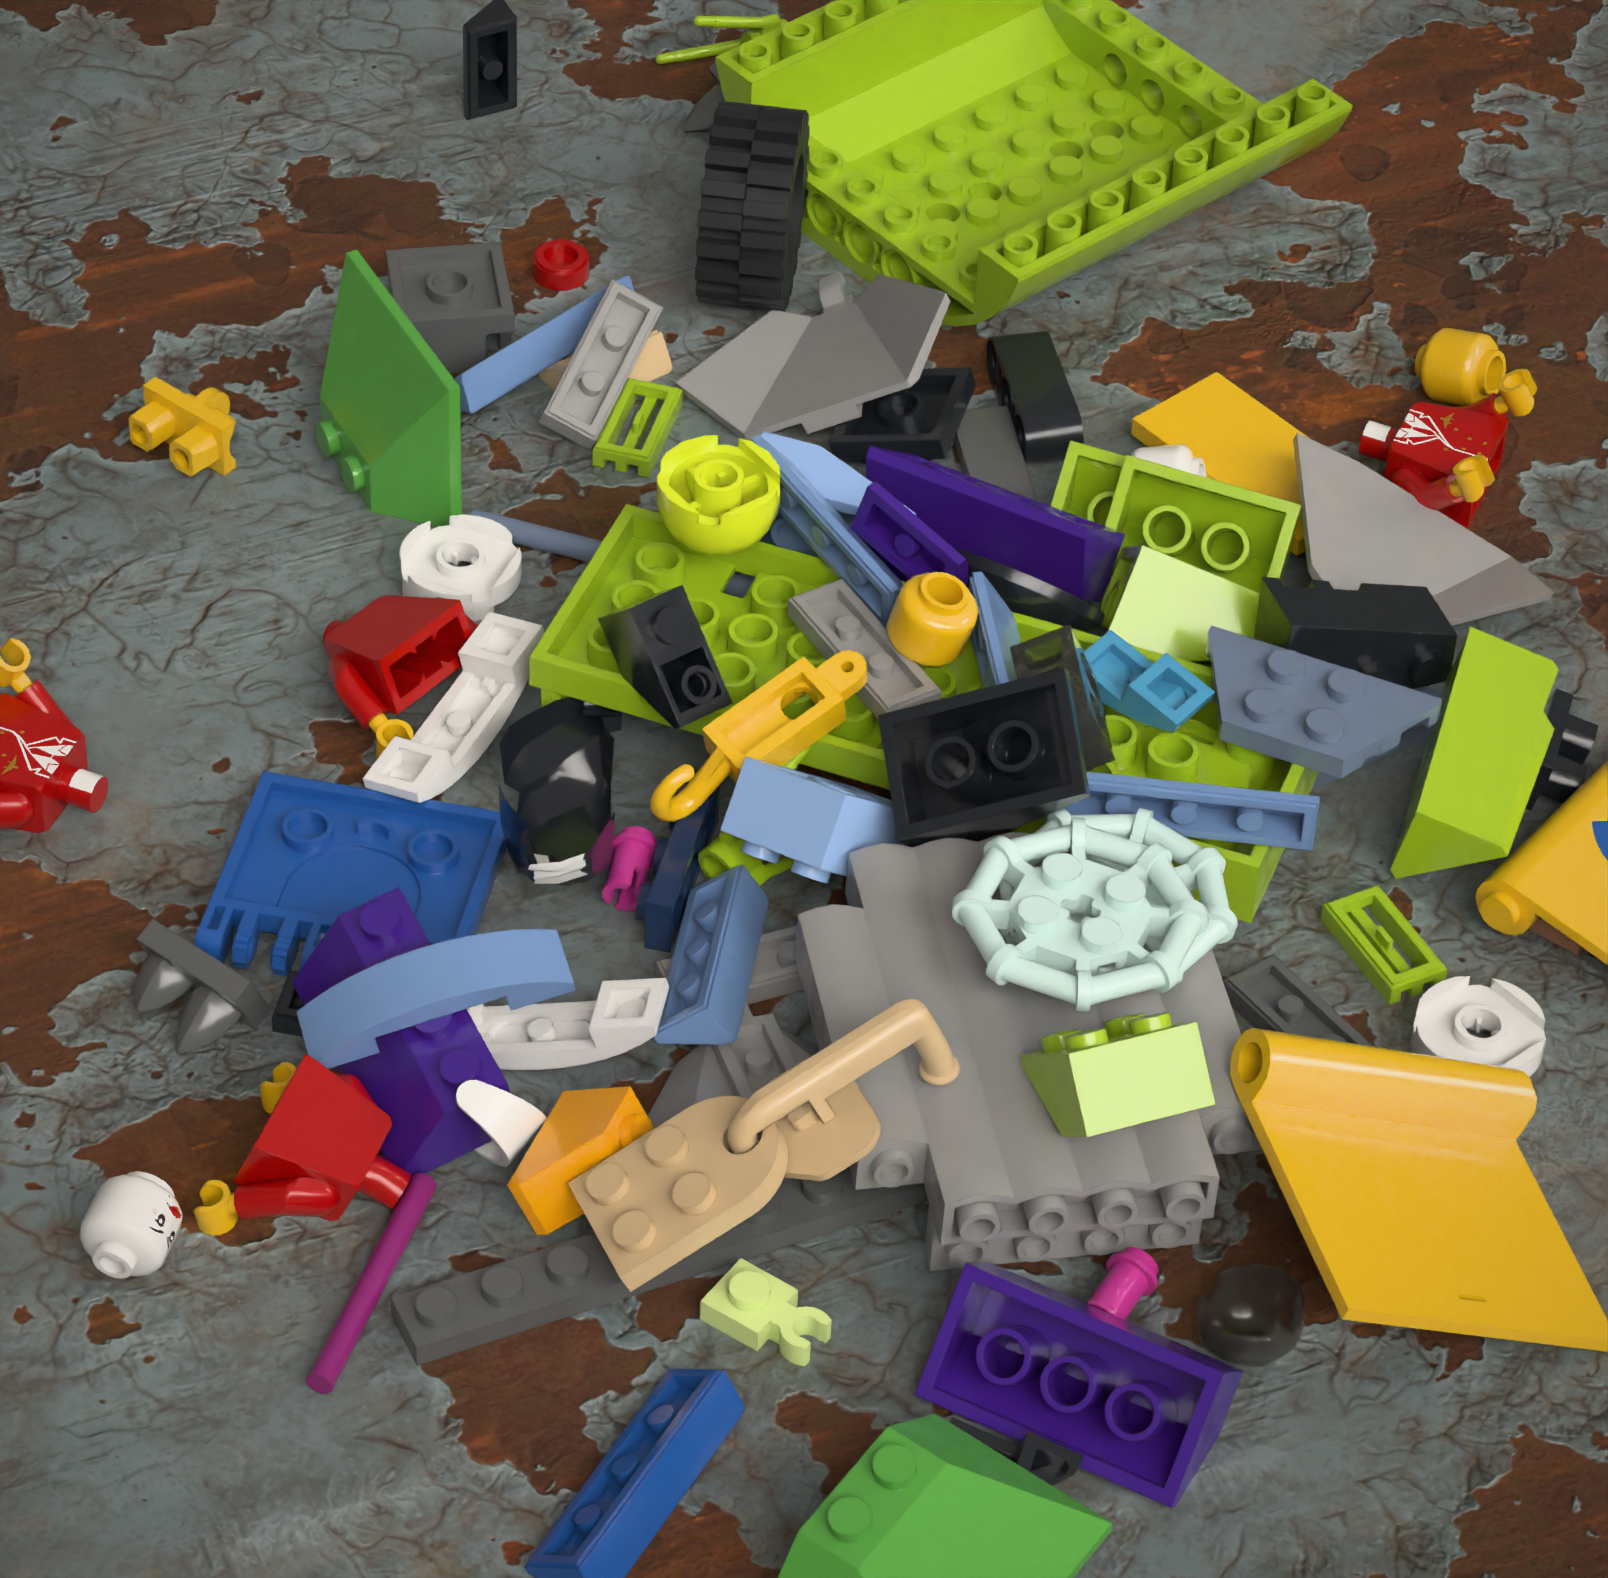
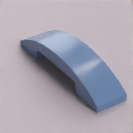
(431, 984)

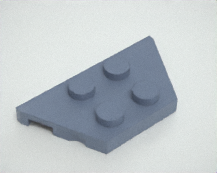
(1308, 707)

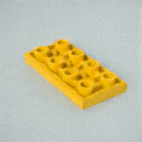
(1233, 435)

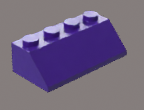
(1001, 523)
(416, 1066)
(1078, 1378)

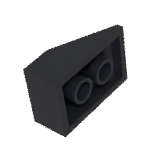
(984, 759)

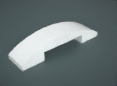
(467, 715)
(573, 1032)

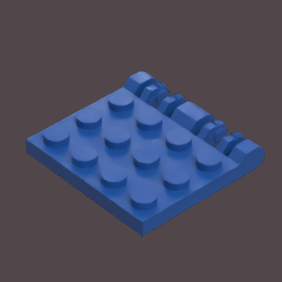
(330, 847)

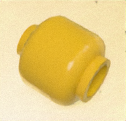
(1459, 366)
(932, 619)

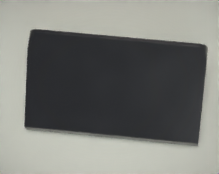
(490, 61)

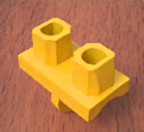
(191, 425)

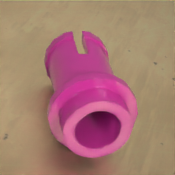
(630, 865)
(1128, 1279)

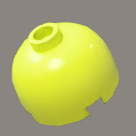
(718, 494)

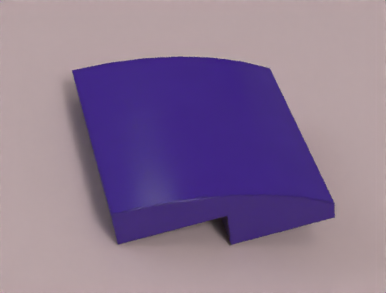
(903, 539)

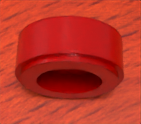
(561, 265)

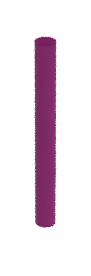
(371, 1284)

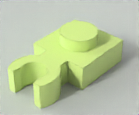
(761, 1307)

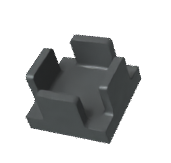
(454, 298)

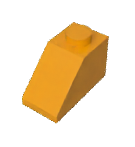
(575, 1137)

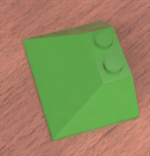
(389, 406)
(943, 1508)

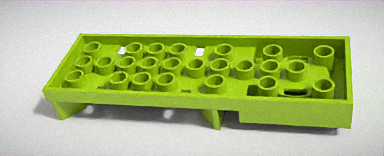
(758, 641)

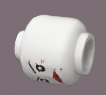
(131, 1224)

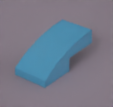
(1150, 693)

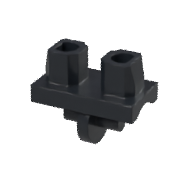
(1567, 751)

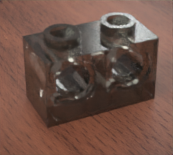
(1062, 650)

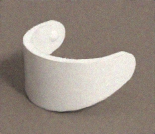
(502, 1116)

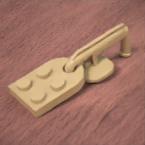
(732, 1152)

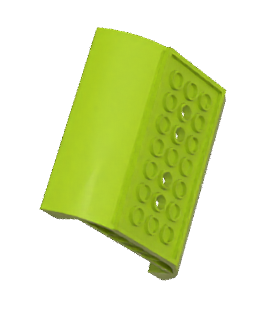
(1050, 106)

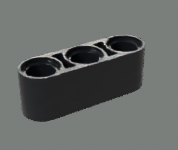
(1037, 394)

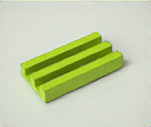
(629, 454)
(1373, 945)

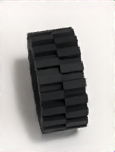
(752, 206)

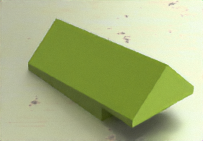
(1180, 514)
(1478, 758)

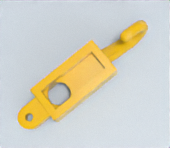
(762, 731)

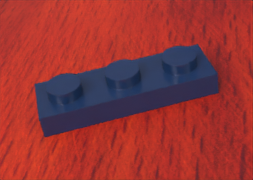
(676, 872)

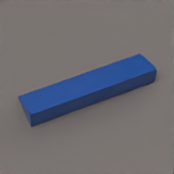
(641, 1478)

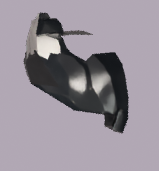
(563, 777)

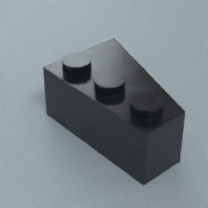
(1373, 630)

